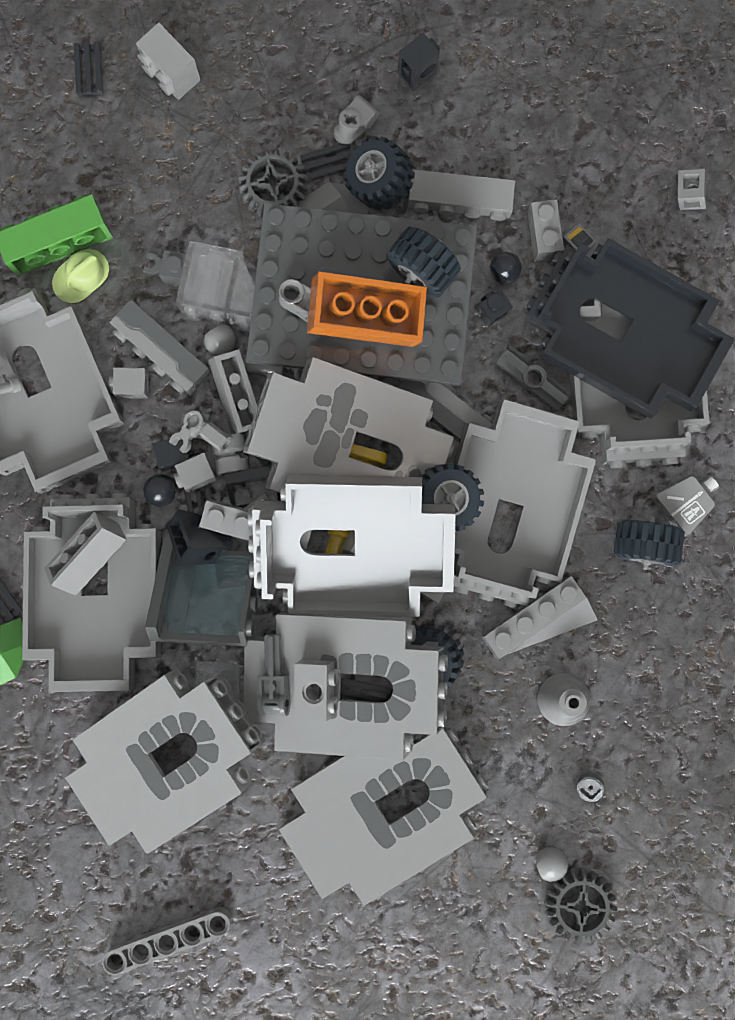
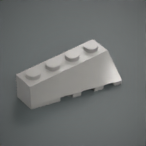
(549, 615)

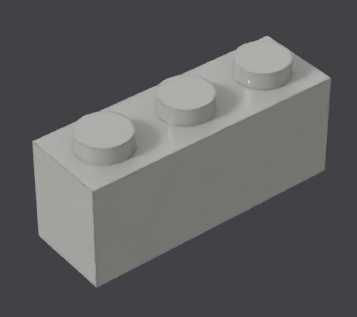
(234, 390)
(85, 553)

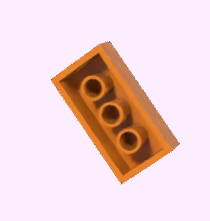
(366, 309)

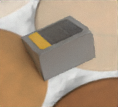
(577, 236)

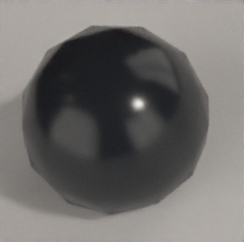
(505, 267)
(159, 490)

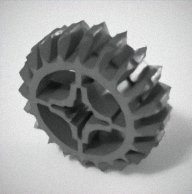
(282, 181)
(580, 917)

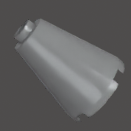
(555, 695)

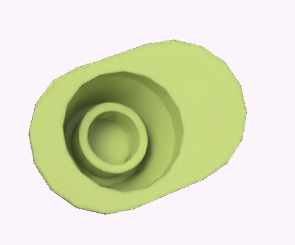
(80, 275)

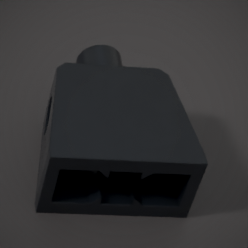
(195, 544)

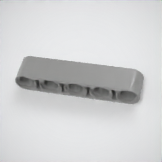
(158, 950)

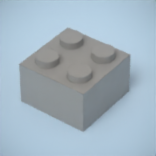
(167, 62)

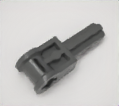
(273, 686)

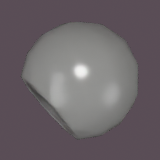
(220, 340)
(551, 863)

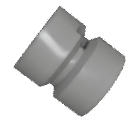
(232, 458)

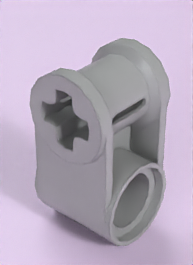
(355, 120)
(300, 305)

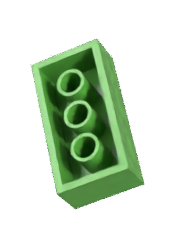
(53, 235)

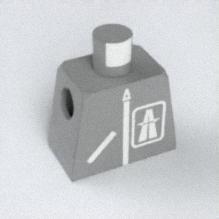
(687, 502)

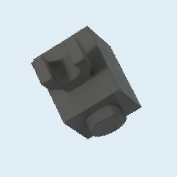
(169, 267)

